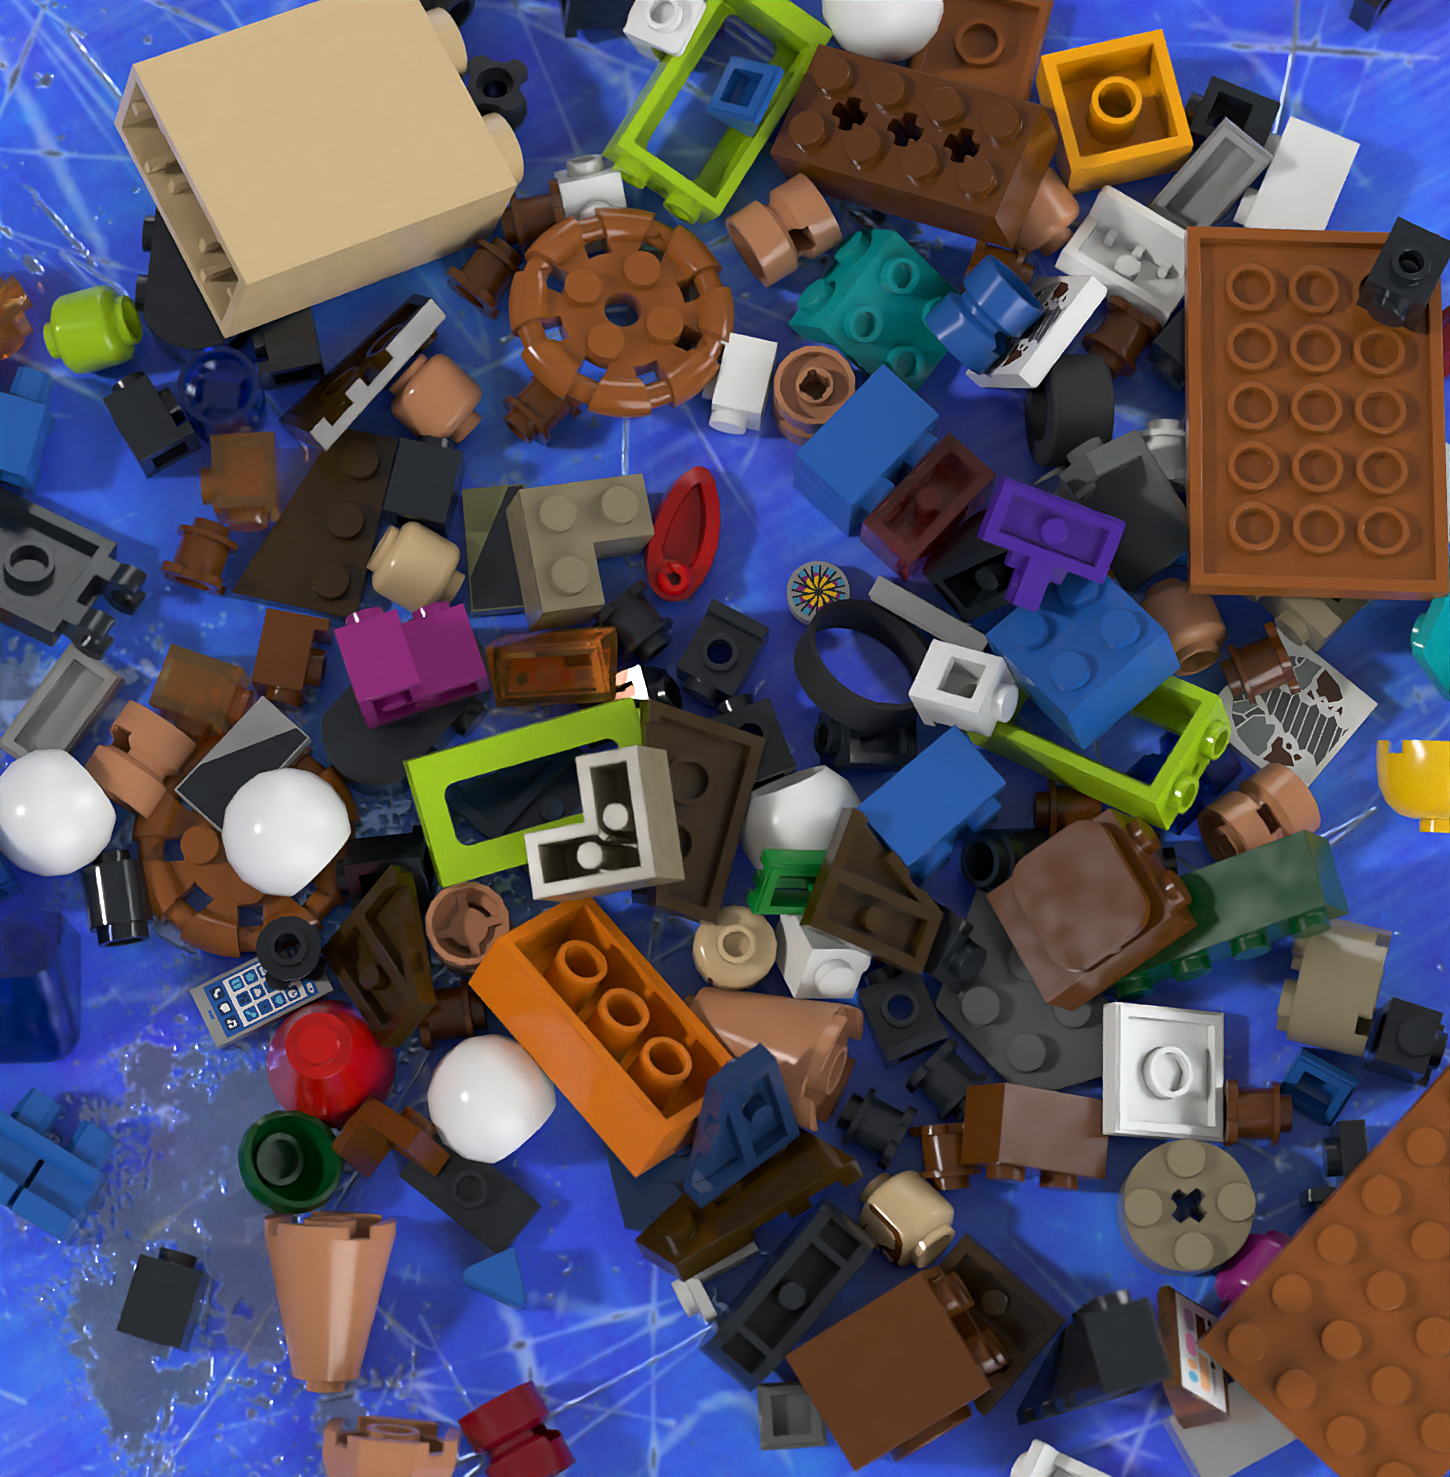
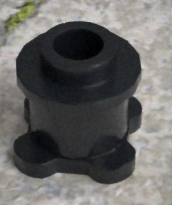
(497, 88)
(638, 625)
(305, 965)
(945, 1080)
(874, 1125)

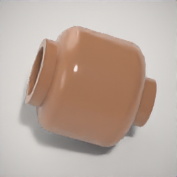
(1048, 217)
(436, 398)
(1190, 623)

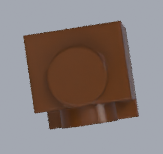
(291, 657)

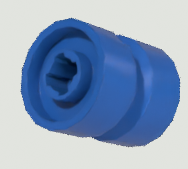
(984, 315)

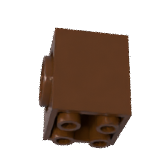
(900, 1368)

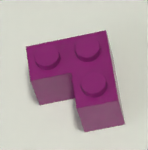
(410, 664)

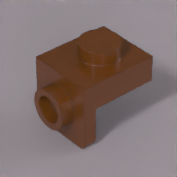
(378, 1129)

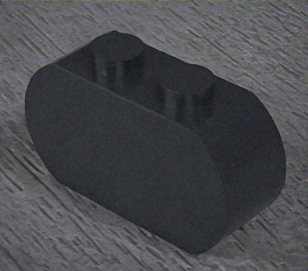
(173, 301)
(973, 571)
(374, 757)
(787, 1294)

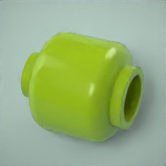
(93, 329)

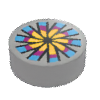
(814, 587)

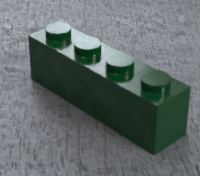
(1244, 907)

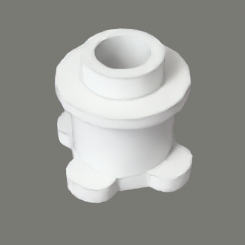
(1168, 445)

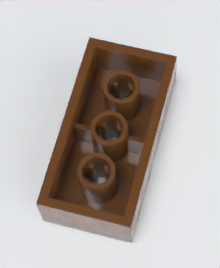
(916, 145)

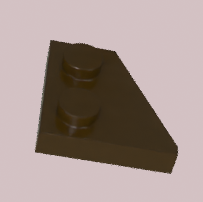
(870, 900)
(384, 958)
(1007, 1307)

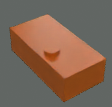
(603, 1029)

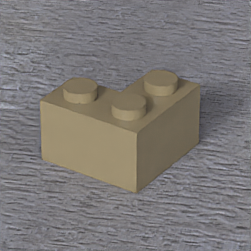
(563, 533)
(626, 833)

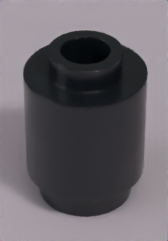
(994, 853)
(117, 899)

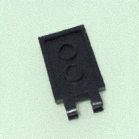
(56, 575)

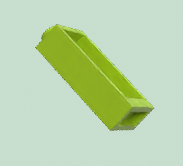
(703, 199)
(1173, 706)
(435, 771)

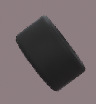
(1069, 408)

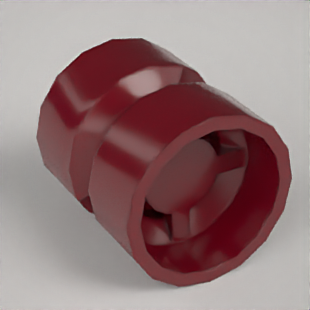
(515, 1436)

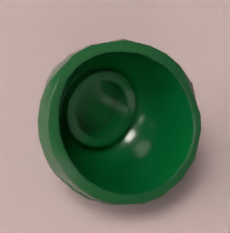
(289, 1162)

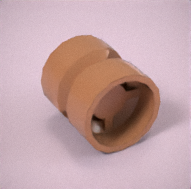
(788, 227)
(809, 391)
(139, 759)
(1261, 811)
(464, 925)

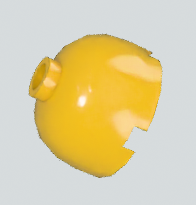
(1417, 781)

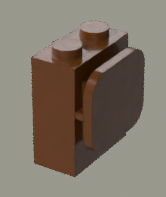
(1091, 906)

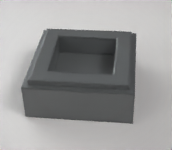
(788, 1417)

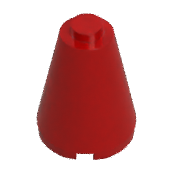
(328, 1062)

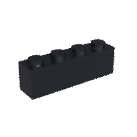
(1099, 1357)

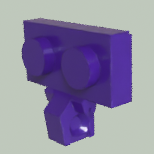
(1047, 539)

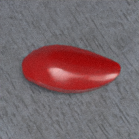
(684, 537)

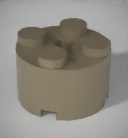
(1335, 987)
(1222, 1200)

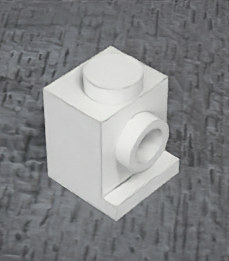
(742, 384)
(955, 675)

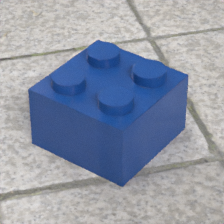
(865, 450)
(1084, 655)
(935, 803)

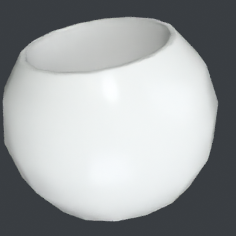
(883, 28)
(795, 812)
(52, 814)
(284, 830)
(488, 1097)

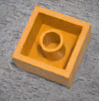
(1114, 111)

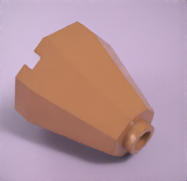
(389, 1448)

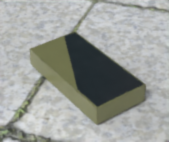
(490, 551)

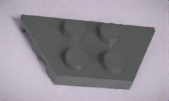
(1012, 1025)

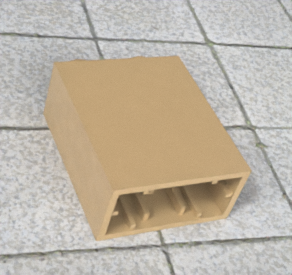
(317, 153)

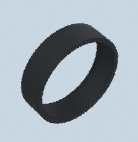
(833, 696)

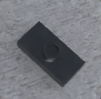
(475, 1198)

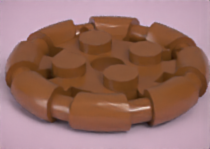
(628, 278)
(205, 865)

